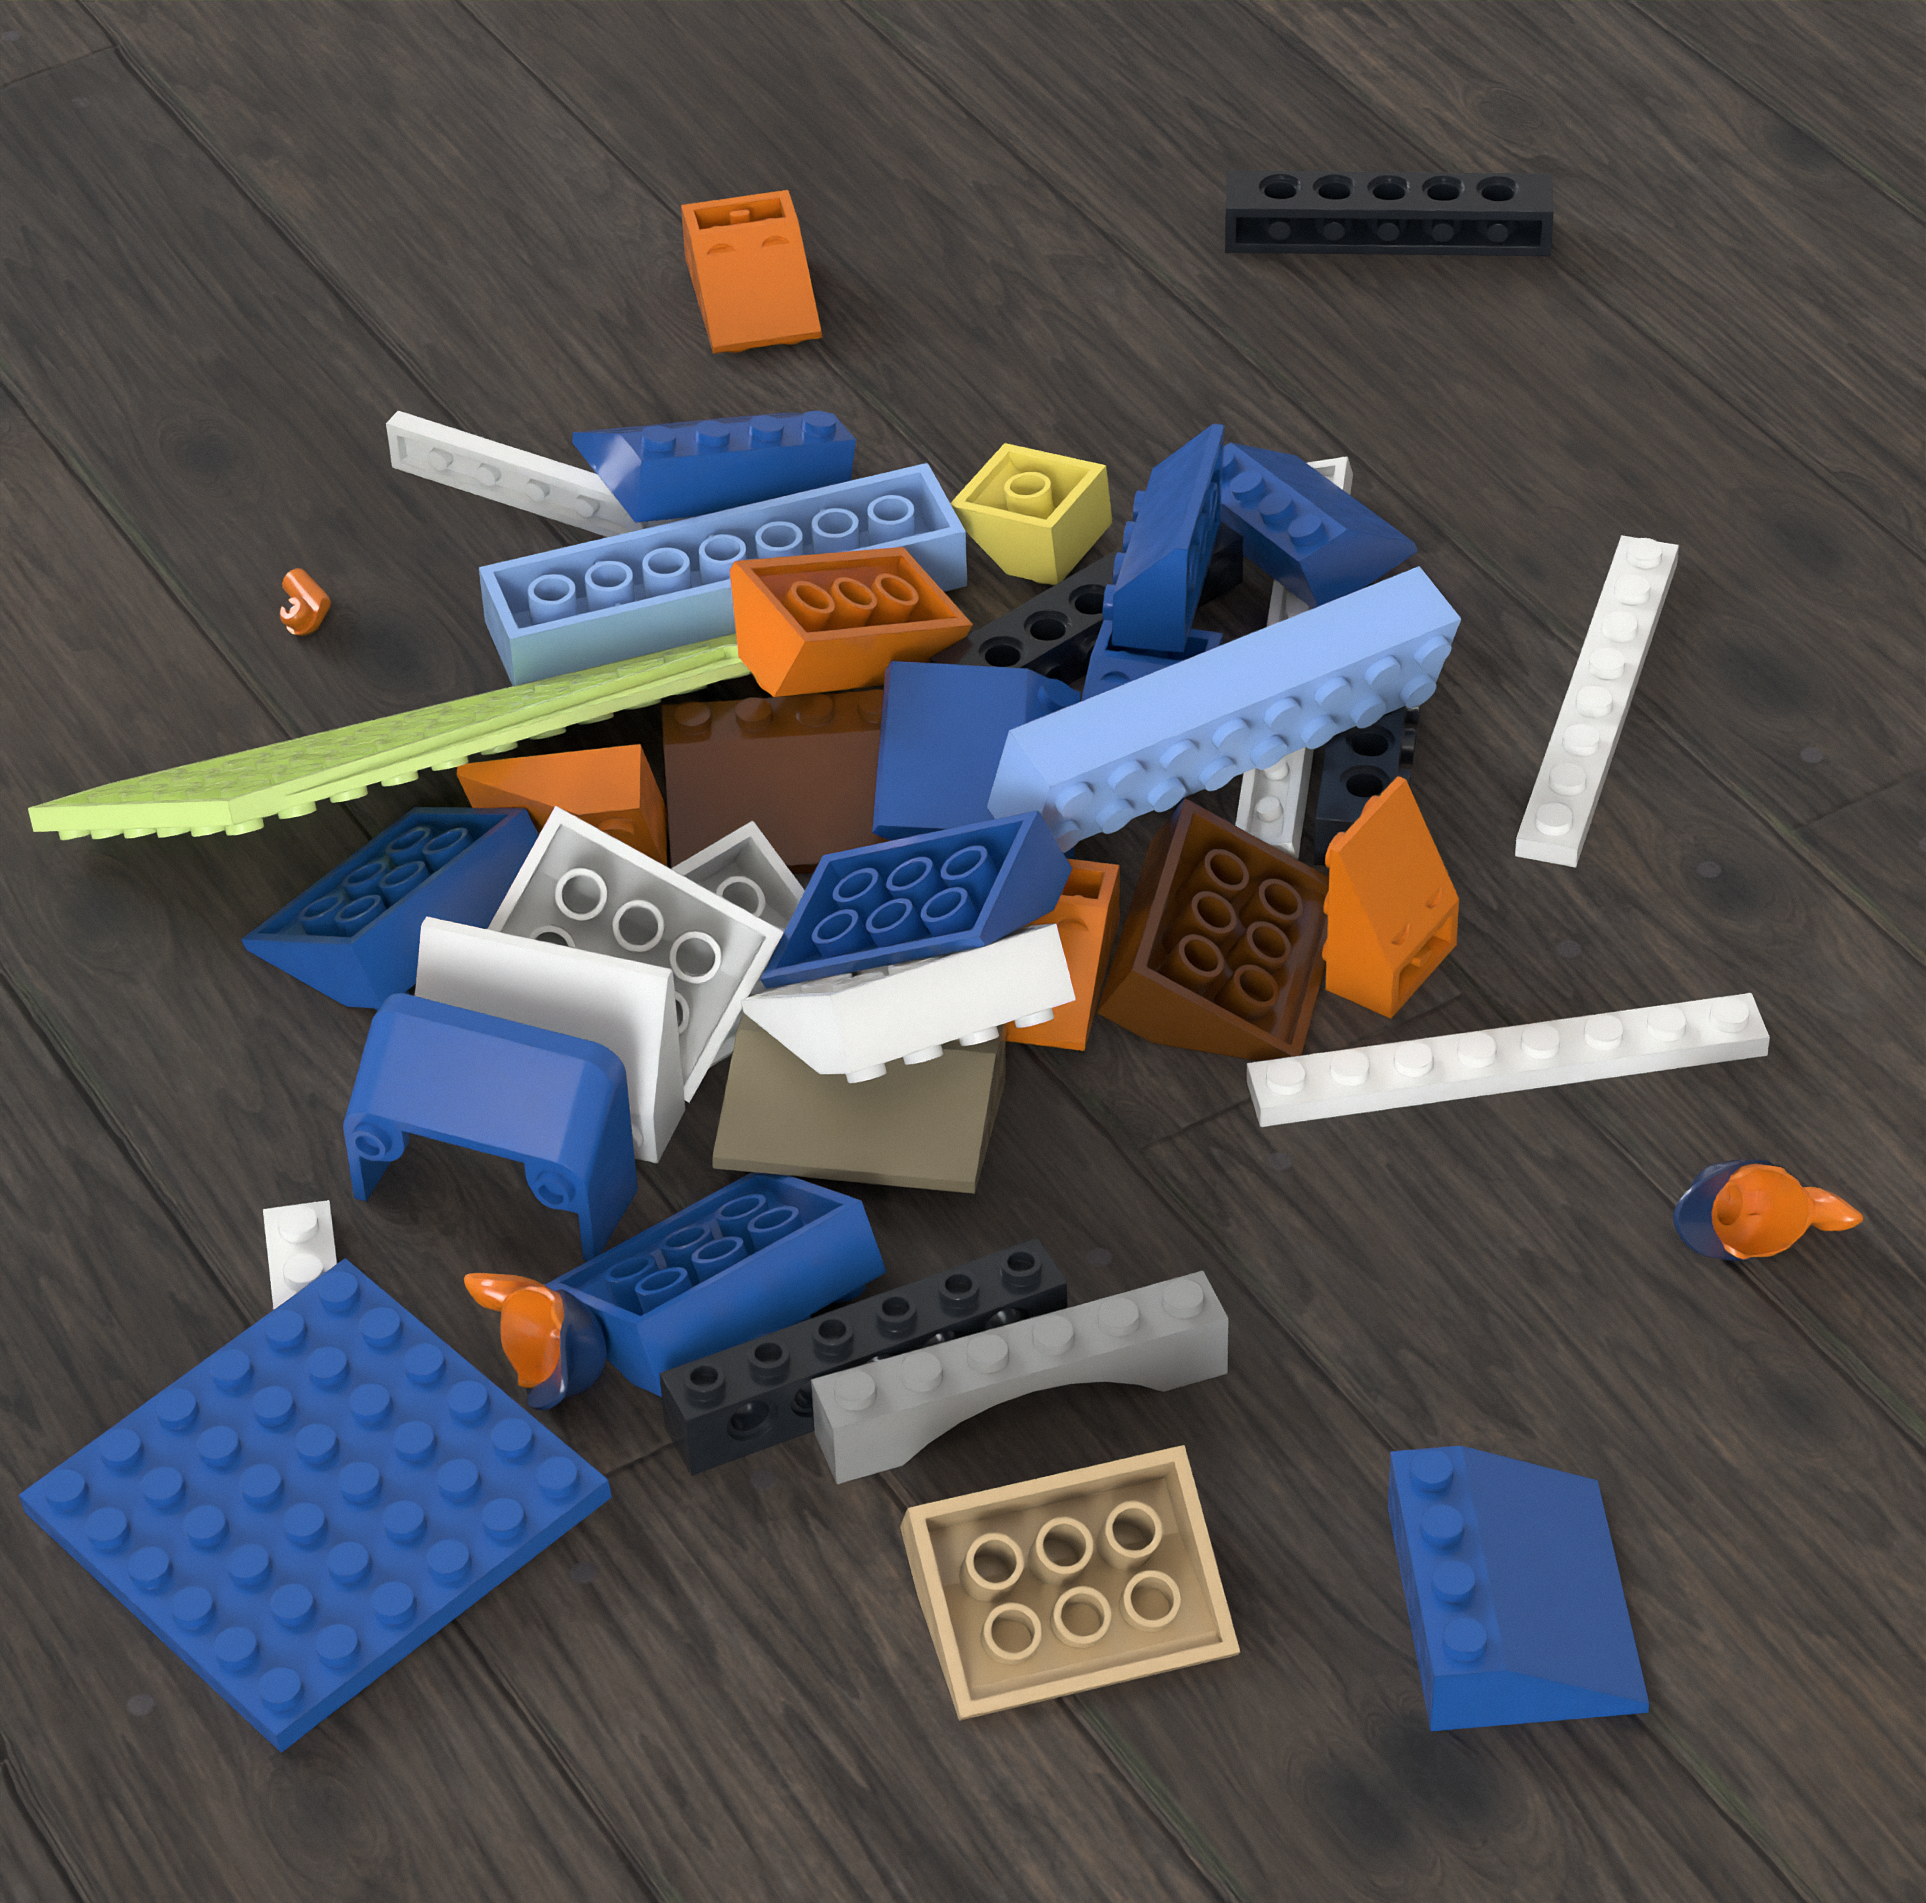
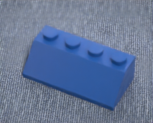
(1305, 526)
(1168, 548)

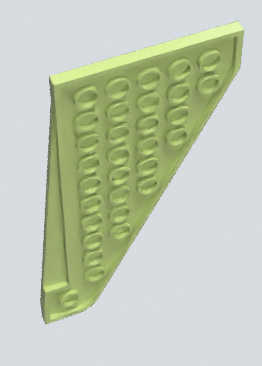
(340, 763)

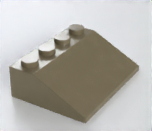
(903, 1129)

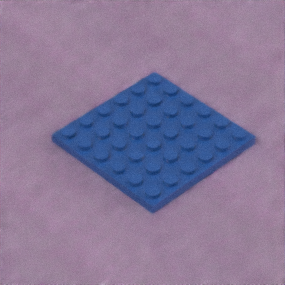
(314, 1502)

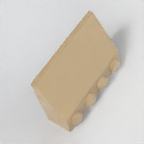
(1069, 1582)

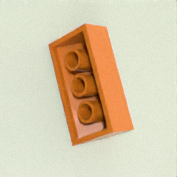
(838, 618)

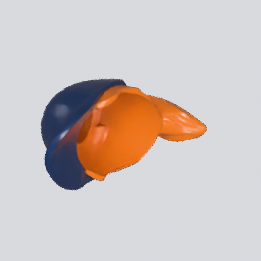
(1754, 1211)
(544, 1334)

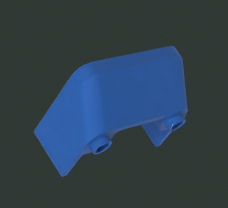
(501, 1093)

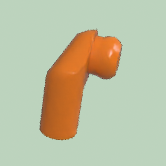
(309, 603)

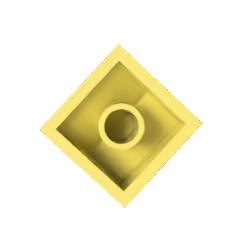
(1035, 511)

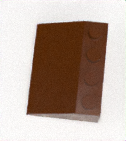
(784, 762)
(1219, 943)

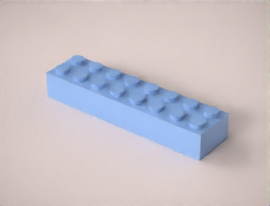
(674, 579)
(1227, 710)

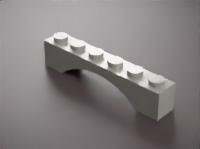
(896, 1406)

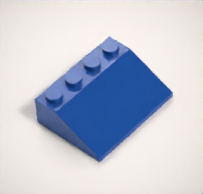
(717, 462)
(947, 739)
(920, 898)
(363, 920)
(725, 1273)
(1510, 1591)

